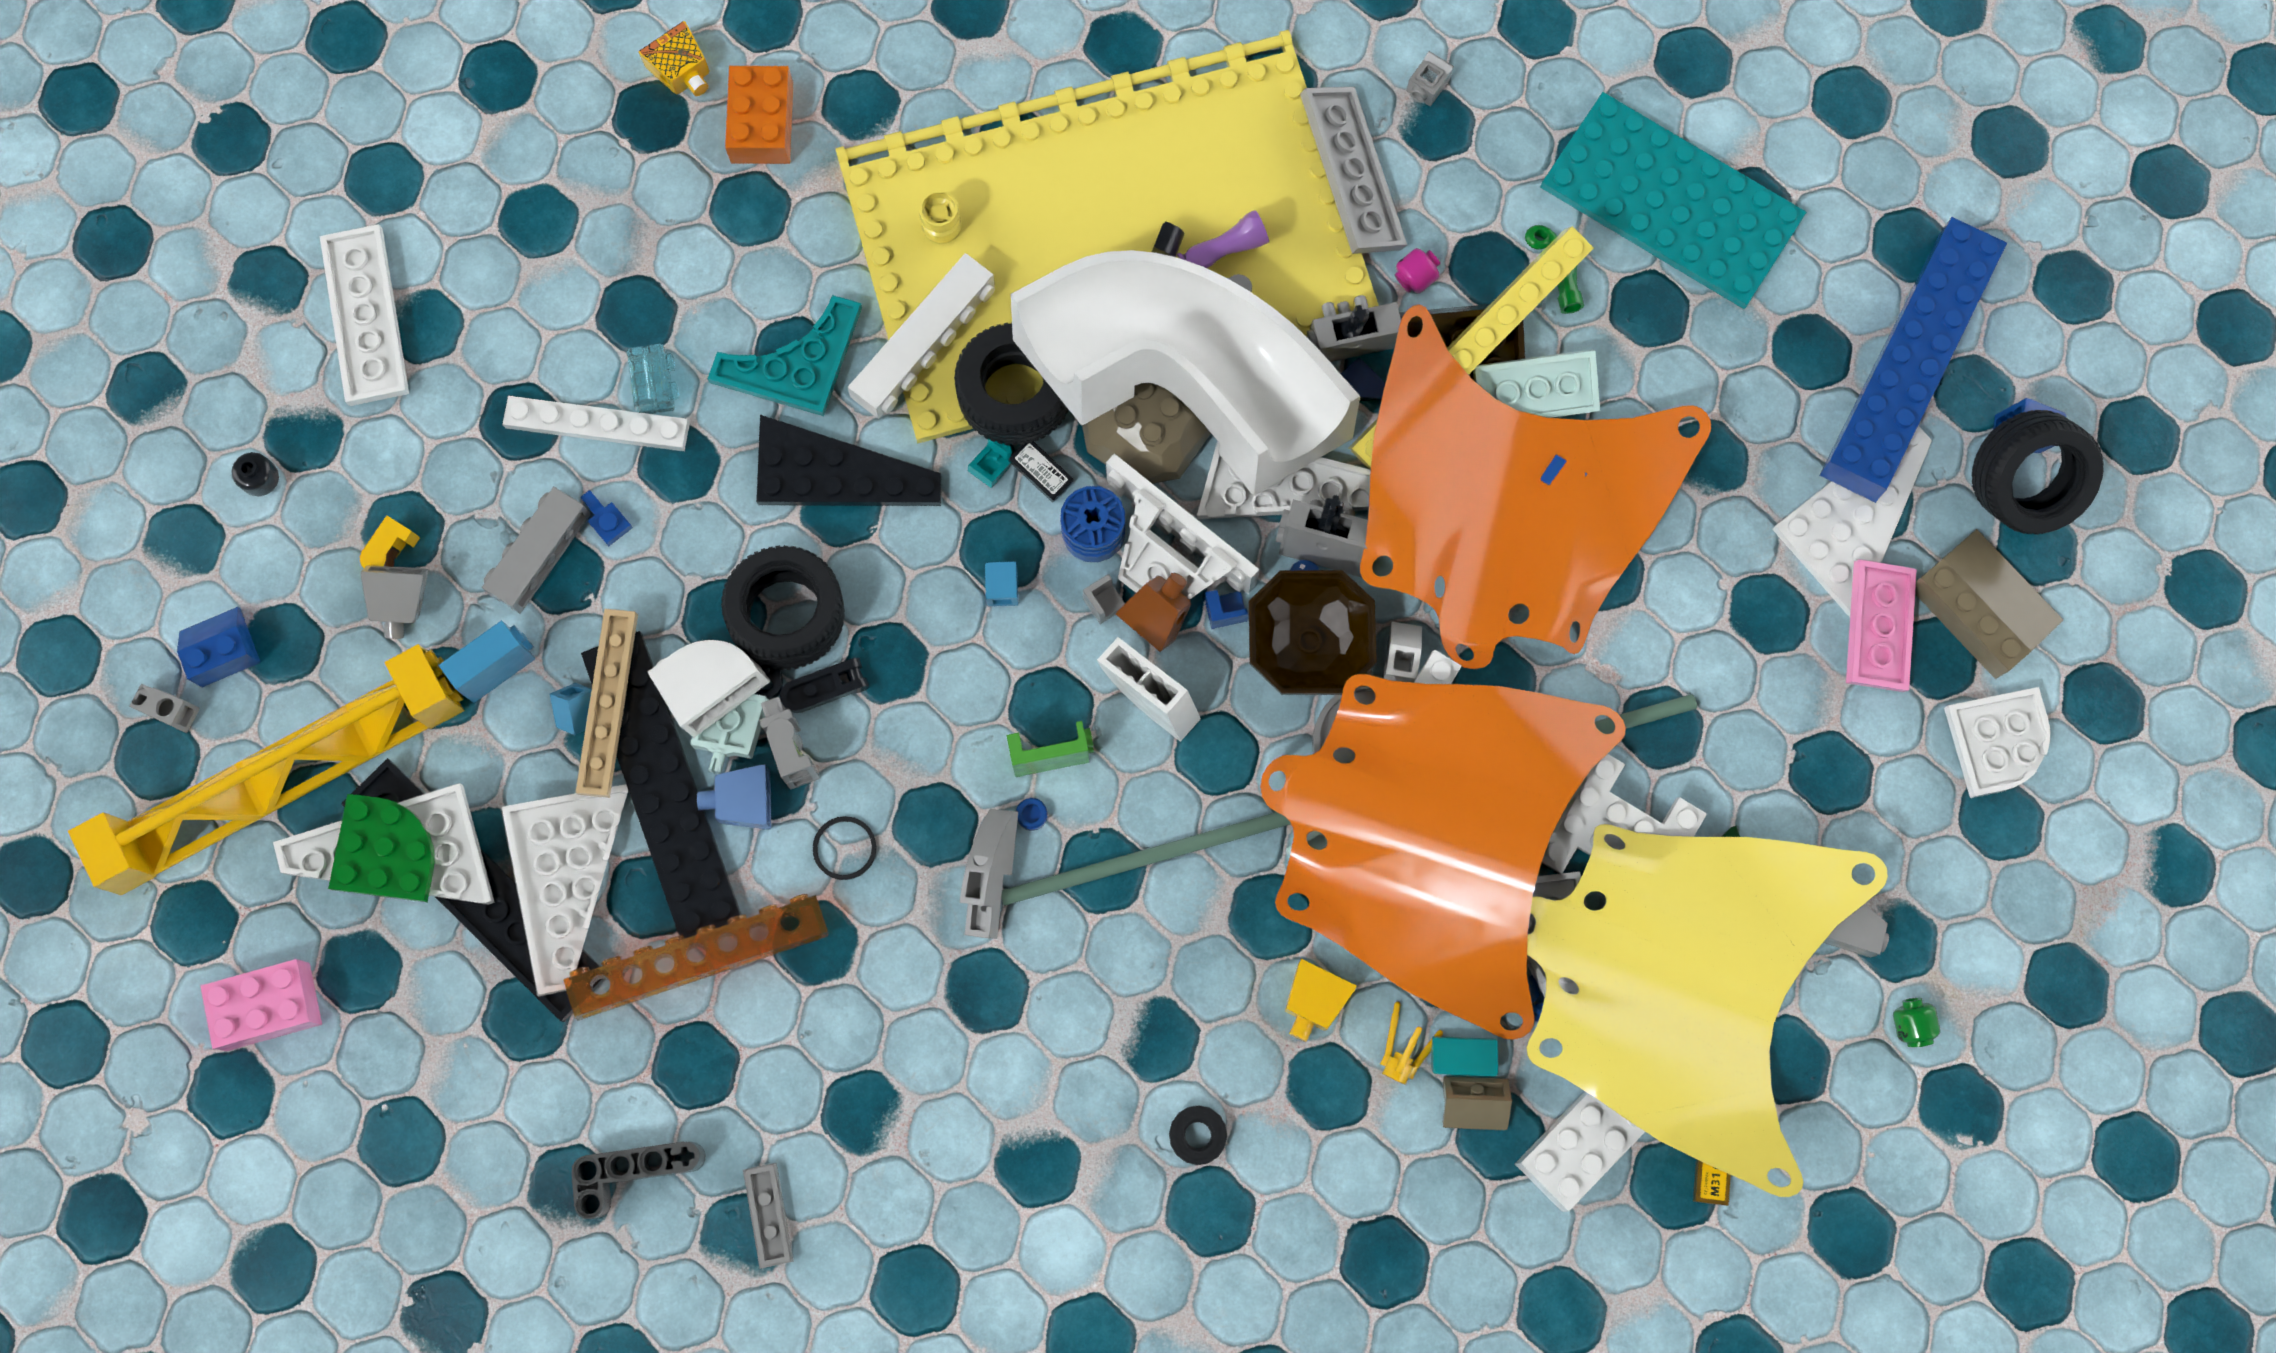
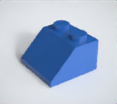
(216, 648)

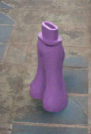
(1245, 235)

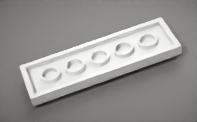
(364, 315)
(1191, 533)

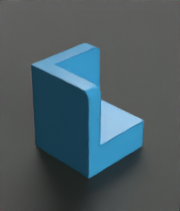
(1001, 584)
(571, 707)

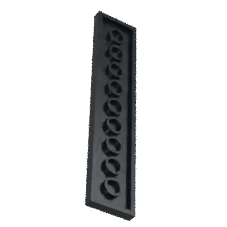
(667, 803)
(494, 925)

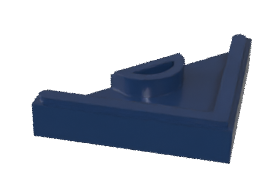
(1364, 380)

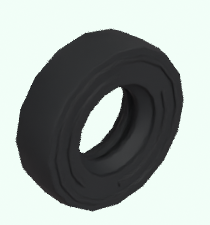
(1217, 1129)

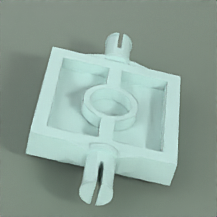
(733, 733)

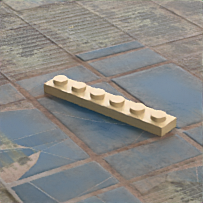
(606, 703)

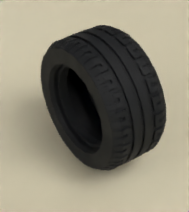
(2066, 495)
(773, 567)

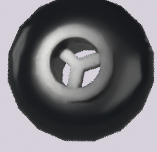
(255, 474)

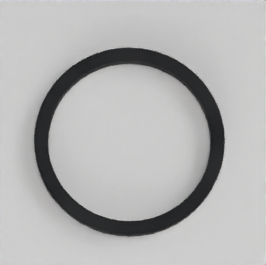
(827, 825)

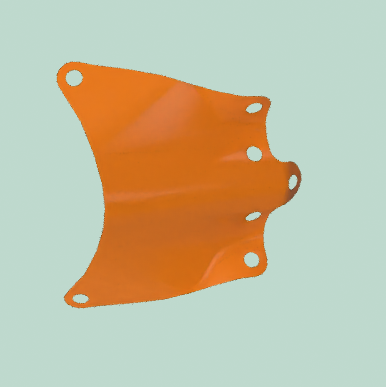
(1467, 502)
(1436, 833)

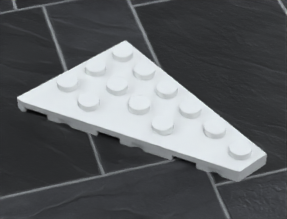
(1845, 527)
(445, 815)
(558, 868)

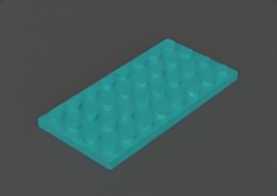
(1673, 200)

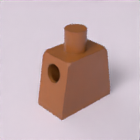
(1157, 610)

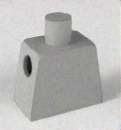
(393, 596)

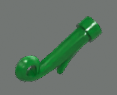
(1569, 297)

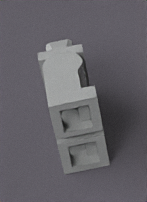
(787, 744)

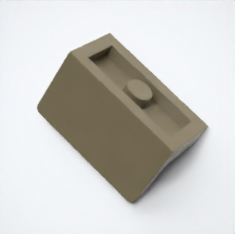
(1476, 1103)

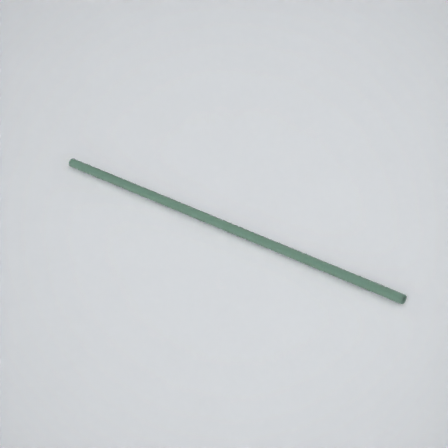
(1261, 824)

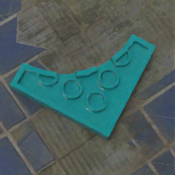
(800, 372)

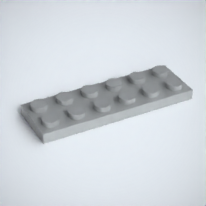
(1353, 169)

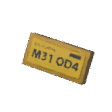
(1711, 1185)

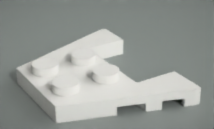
(1150, 556)

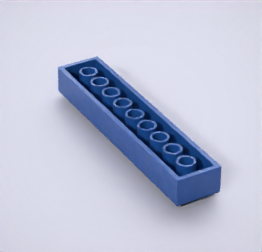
(1913, 360)

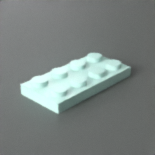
(1544, 384)

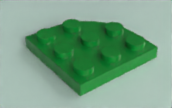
(382, 851)

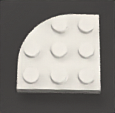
(1999, 739)

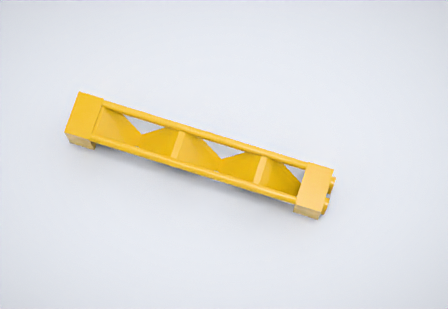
(132, 852)

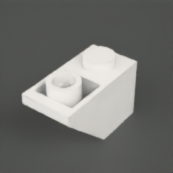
(1403, 652)

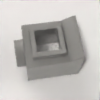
(1429, 79)

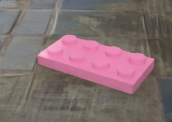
(1881, 626)

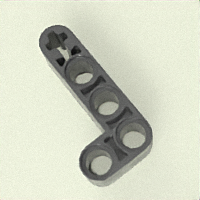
(638, 1169)

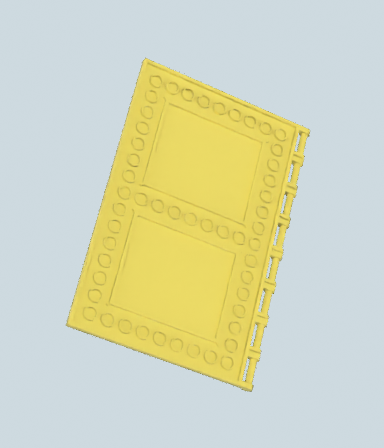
(1105, 183)

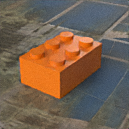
(759, 115)

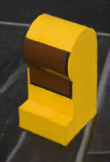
(387, 543)

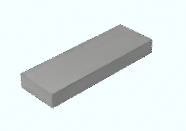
(768, 1215)

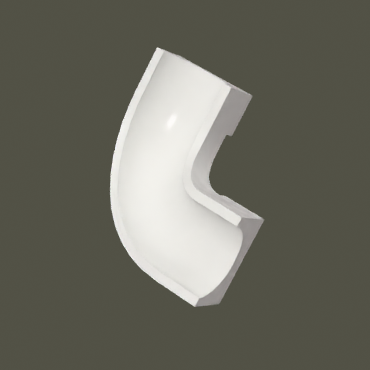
(1199, 335)

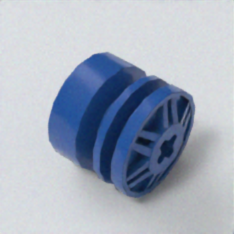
(1095, 540)

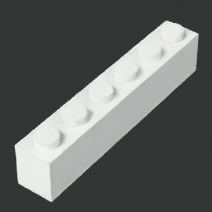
(922, 336)

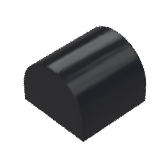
(1168, 240)

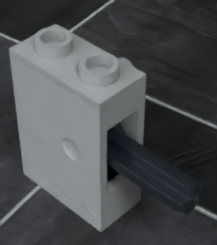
(1355, 331)
(1323, 534)

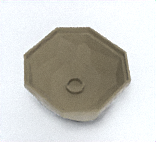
(1149, 433)

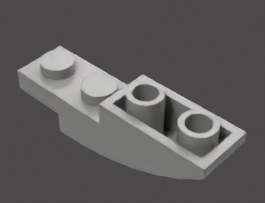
(984, 872)

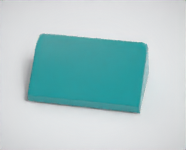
(1464, 1056)

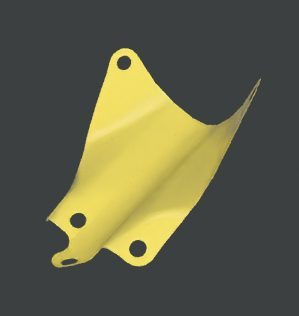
(1689, 982)

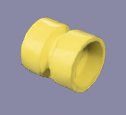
(940, 216)

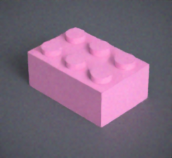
(261, 1005)

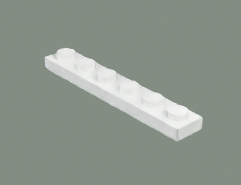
(596, 423)

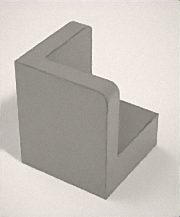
(1102, 599)

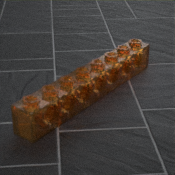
(581, 981)

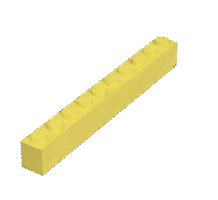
(1504, 313)

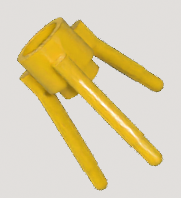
(1399, 1066)

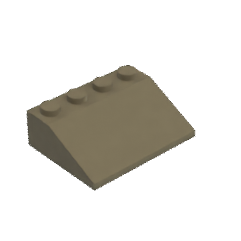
(1987, 604)

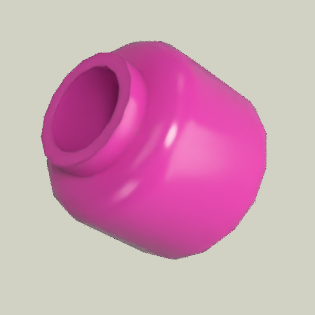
(1417, 270)

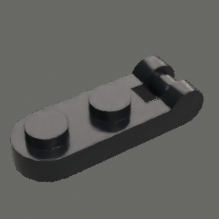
(823, 686)

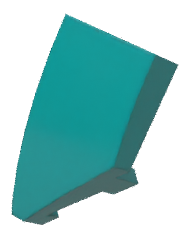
(991, 463)

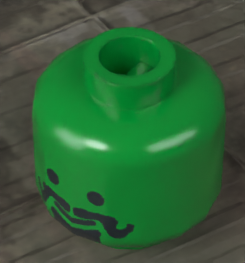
(1916, 1023)

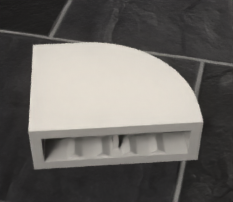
(706, 682)
(1150, 689)

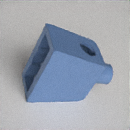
(740, 798)

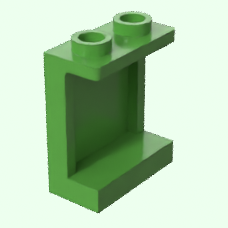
(1051, 756)

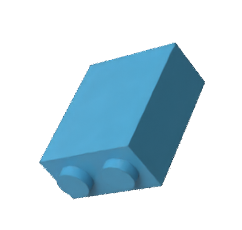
(488, 661)

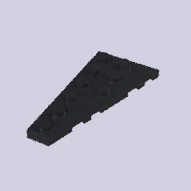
(818, 470)

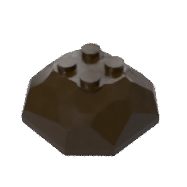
(1311, 631)

